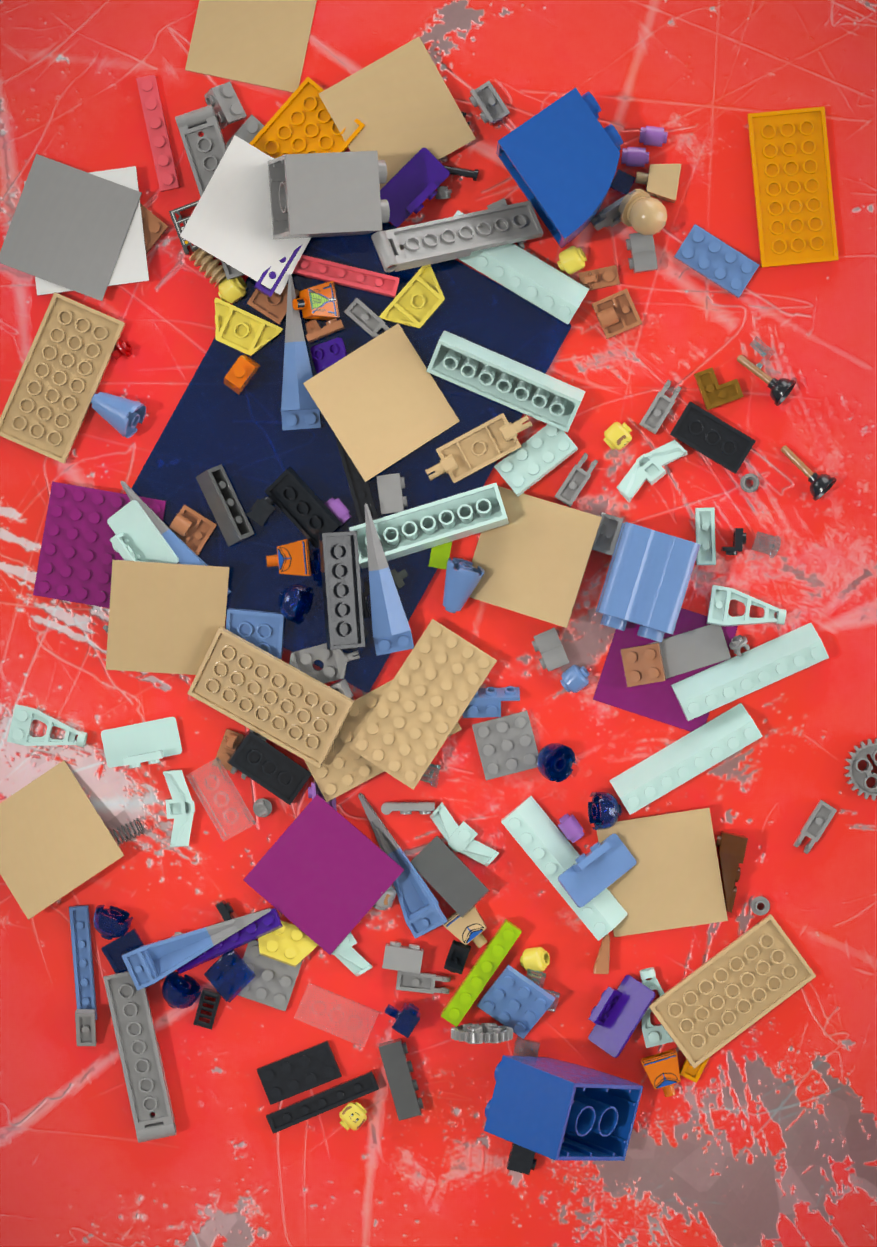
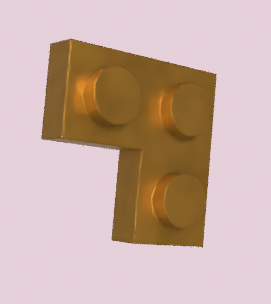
(715, 394)

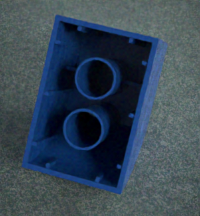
(563, 162)
(562, 1109)

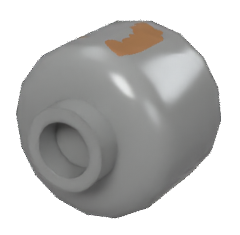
(386, 899)

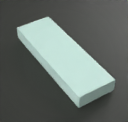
(705, 535)

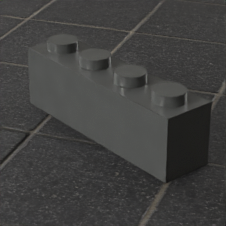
(225, 505)
(400, 1079)

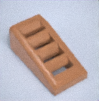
(602, 961)

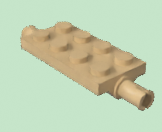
(478, 448)

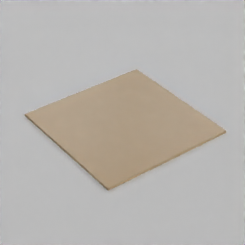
(252, 41)
(401, 106)
(381, 402)
(536, 558)
(164, 615)
(51, 840)
(674, 873)

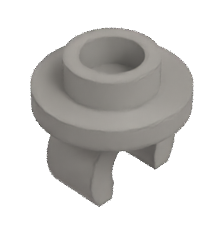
(737, 643)
(262, 807)

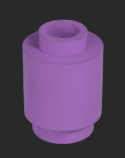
(653, 136)
(634, 156)
(338, 509)
(571, 827)

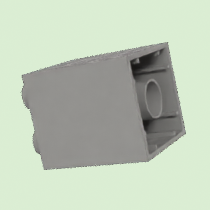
(327, 194)

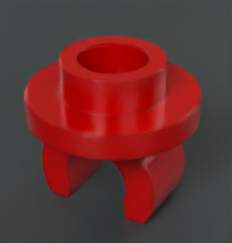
(123, 348)

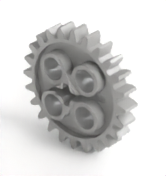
(859, 777)
(482, 1033)

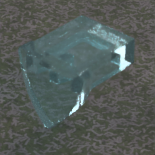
(763, 349)
(766, 544)
(432, 775)
(525, 1047)

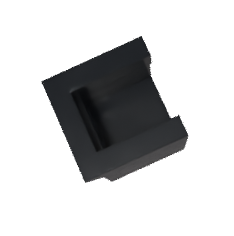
(261, 510)

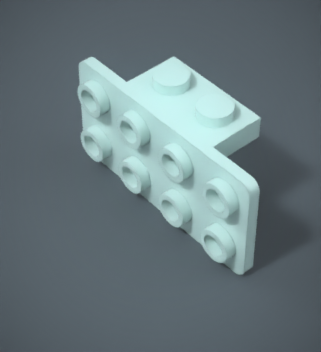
(138, 537)
(141, 742)

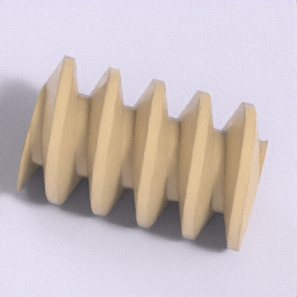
(209, 265)

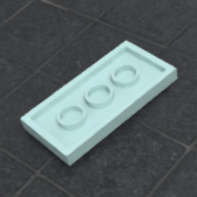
(535, 458)

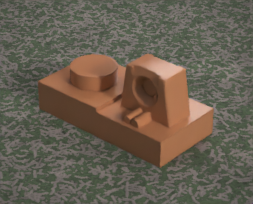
(600, 278)
(314, 331)
(228, 745)

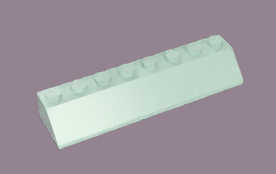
(530, 278)
(505, 381)
(435, 523)
(750, 671)
(685, 758)
(553, 856)

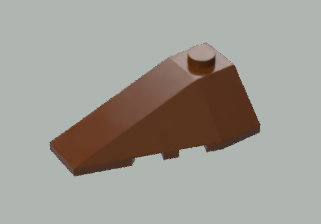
(731, 853)

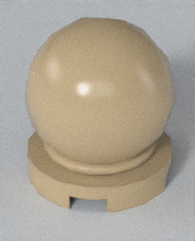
(643, 212)

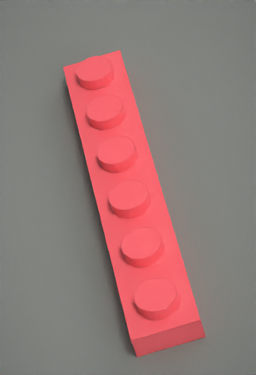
(157, 133)
(347, 276)

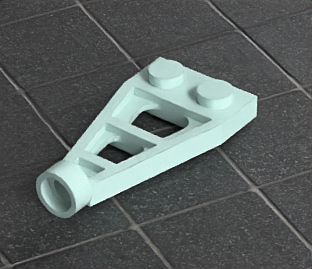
(719, 607)
(21, 724)
(653, 1034)

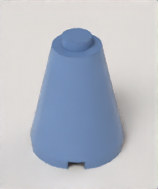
(119, 412)
(459, 583)

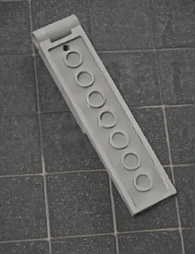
(204, 152)
(455, 236)
(140, 1058)

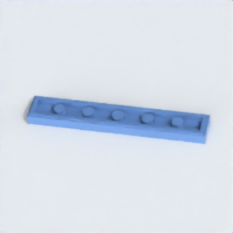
(82, 957)

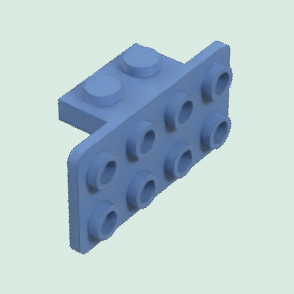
(596, 870)

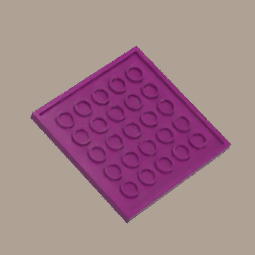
(77, 544)

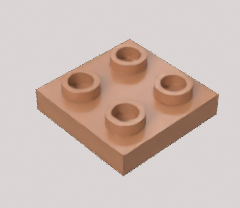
(616, 313)
(192, 528)

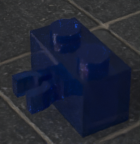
(405, 1019)

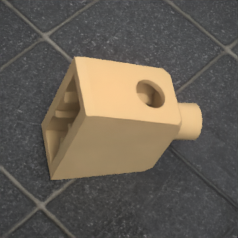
(661, 181)

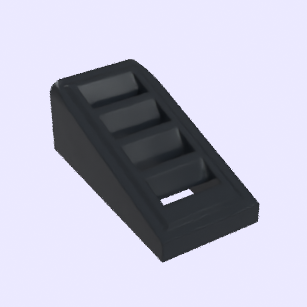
(211, 993)

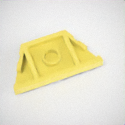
(416, 300)
(242, 329)
(286, 944)

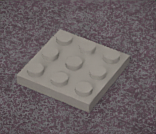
(506, 745)
(272, 981)

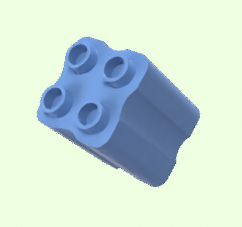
(646, 581)

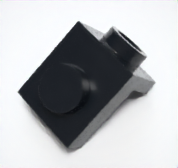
(739, 539)
(225, 910)
(457, 957)

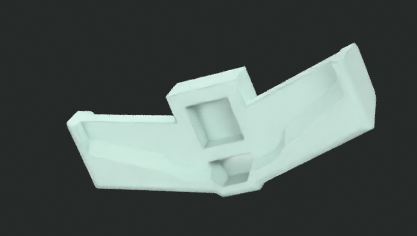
(650, 468)
(179, 808)
(462, 837)
(351, 957)

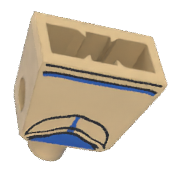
(468, 927)

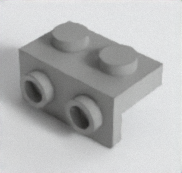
(489, 103)
(225, 104)
(607, 534)

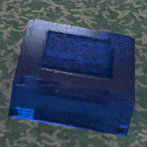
(622, 182)

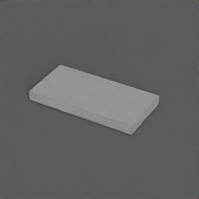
(693, 650)

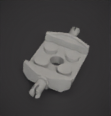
(334, 662)

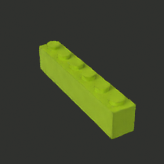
(481, 972)

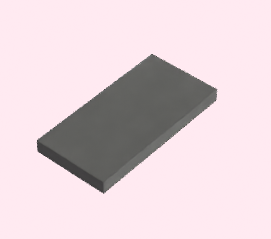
(449, 876)

